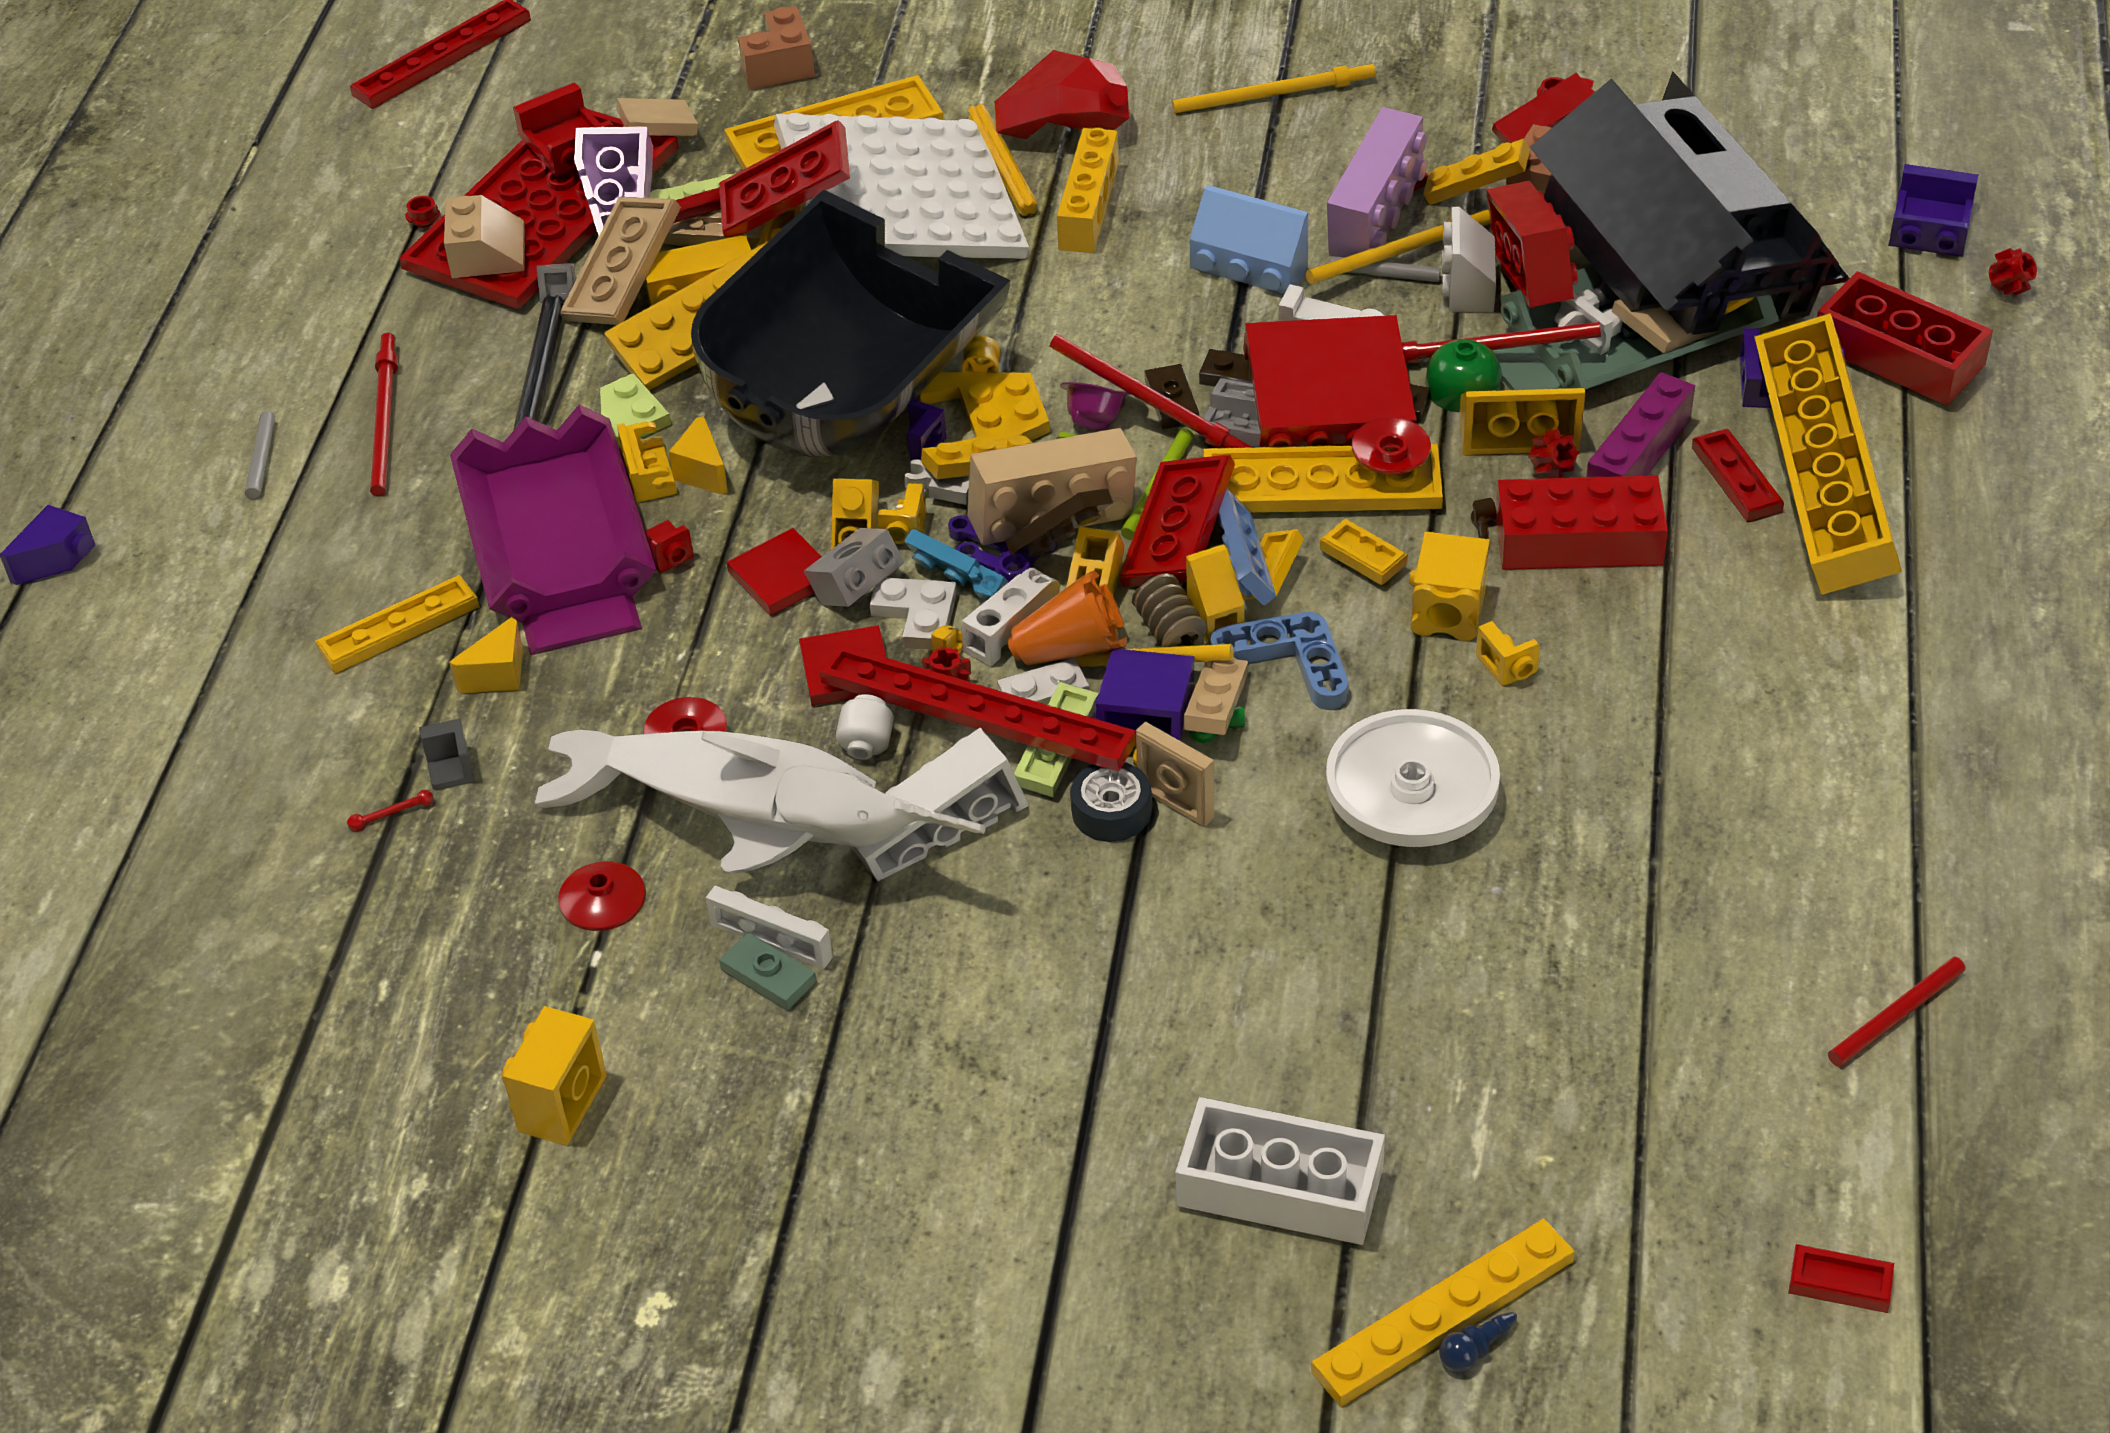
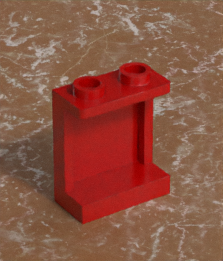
(551, 123)

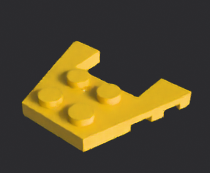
(993, 402)

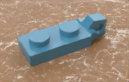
(957, 565)

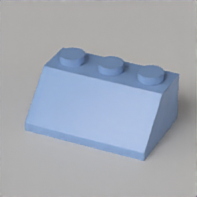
(1249, 240)

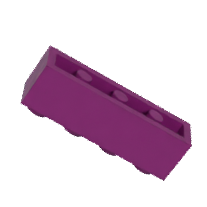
(1645, 430)

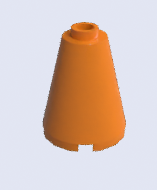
(1070, 625)

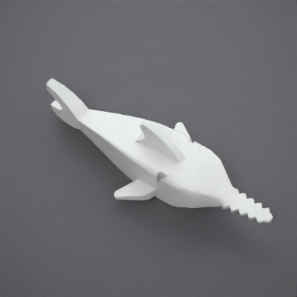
(761, 788)

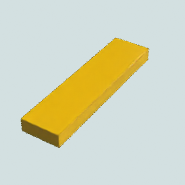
(397, 624)

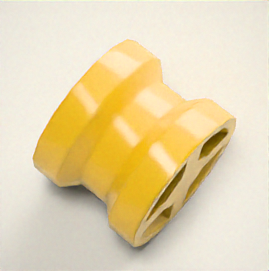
(981, 355)

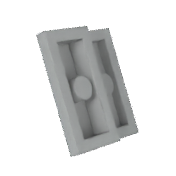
(1235, 408)

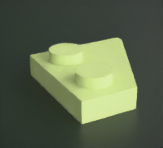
(631, 403)

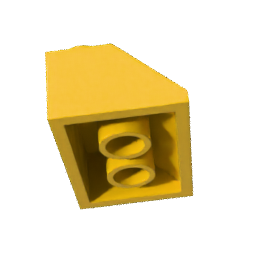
(1511, 418)

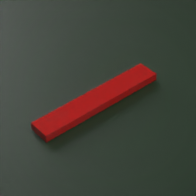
(439, 53)

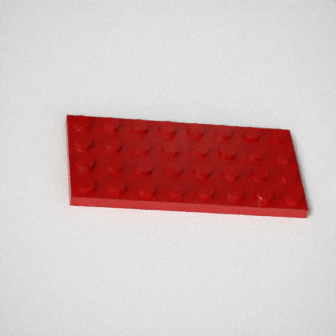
(553, 216)

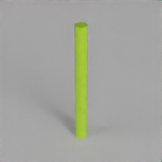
(1175, 452)

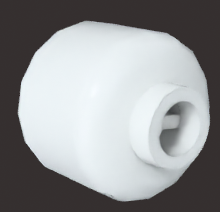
(864, 726)

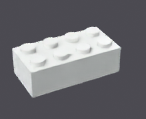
(1280, 1170)

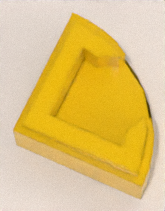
(946, 637)

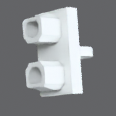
(1585, 310)

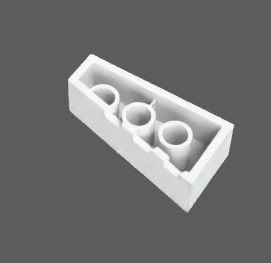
(965, 783)

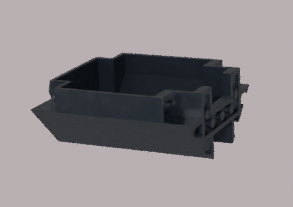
(1679, 210)

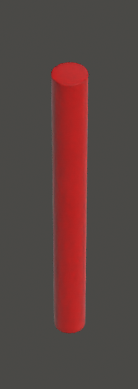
(1896, 1011)

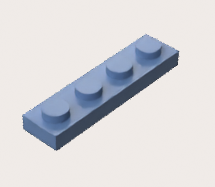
(1245, 549)

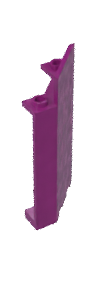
(555, 529)

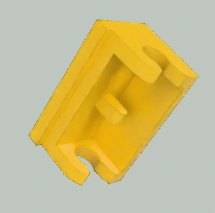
(646, 462)

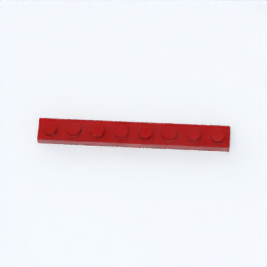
(979, 707)

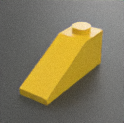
(1097, 552)

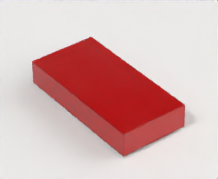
(1841, 1278)

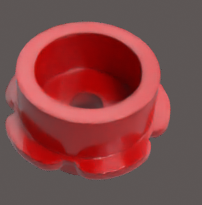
(422, 211)

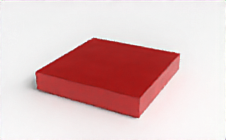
(775, 571)
(818, 649)

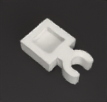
(946, 489)

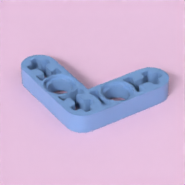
(1301, 644)

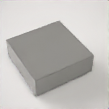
(556, 280)

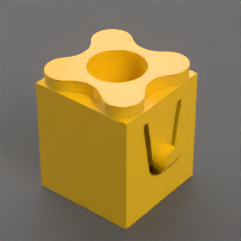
(1449, 585)

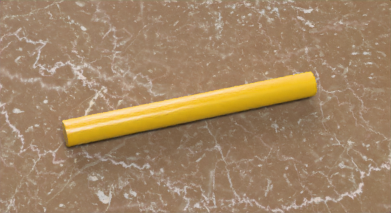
(1202, 653)

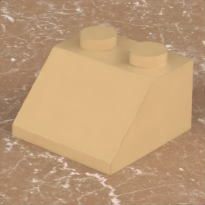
(482, 237)

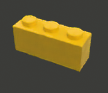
(685, 265)

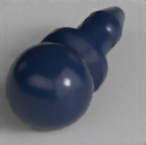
(1461, 1349)

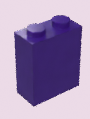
(1146, 689)

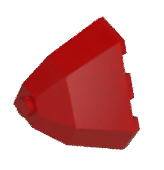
(1063, 92)

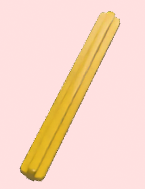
(1006, 165)

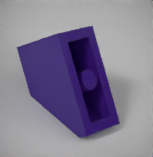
(47, 546)

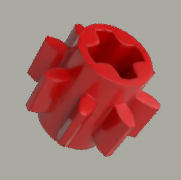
(2012, 271)
(1553, 454)
(948, 662)

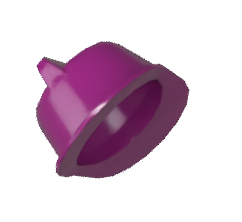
(1092, 405)

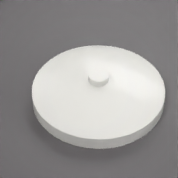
(1412, 778)

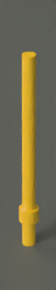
(1338, 76)
(1384, 251)

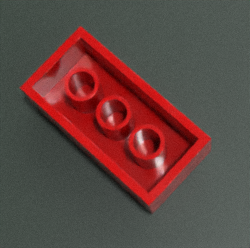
(1532, 243)
(1907, 338)
(1581, 522)

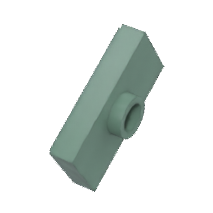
(767, 971)

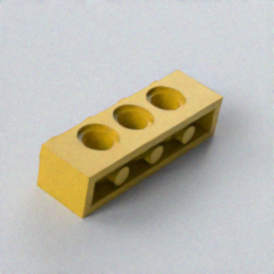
(1087, 190)

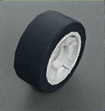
(1110, 802)

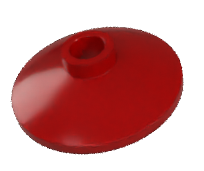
(1391, 446)
(685, 715)
(601, 896)

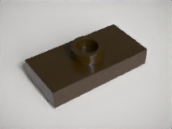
(1174, 385)

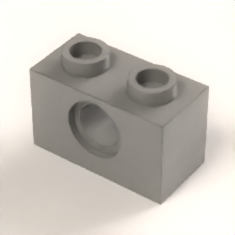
(854, 567)

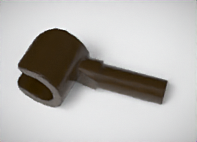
(1483, 512)

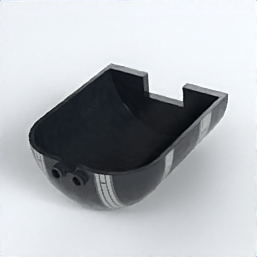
(838, 312)

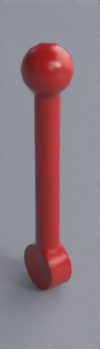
(357, 822)

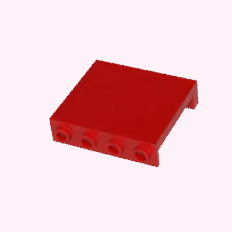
(1326, 378)

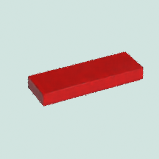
(1544, 109)
(1737, 475)

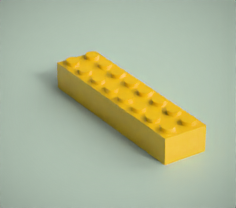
(1827, 455)

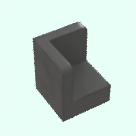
(446, 754)

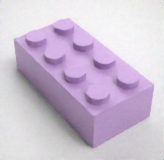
(1376, 183)

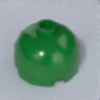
(1461, 368)

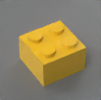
(554, 1075)

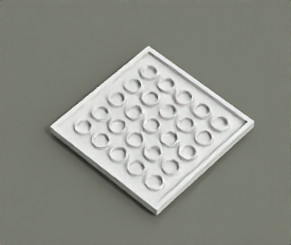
(925, 180)

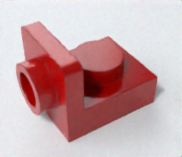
(669, 545)

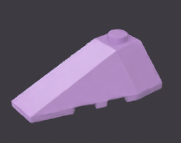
(613, 165)

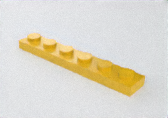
(1441, 1310)

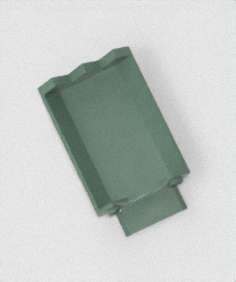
(1577, 364)

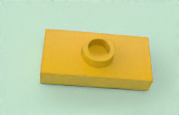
(1363, 551)
(1279, 552)

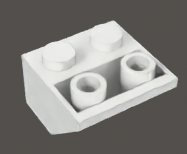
(1469, 264)

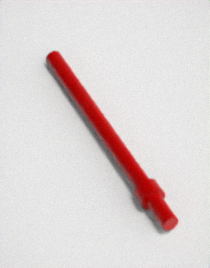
(1415, 351)
(386, 365)
(1215, 434)

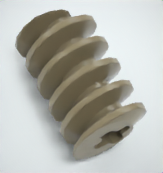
(1169, 612)

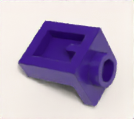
(926, 428)

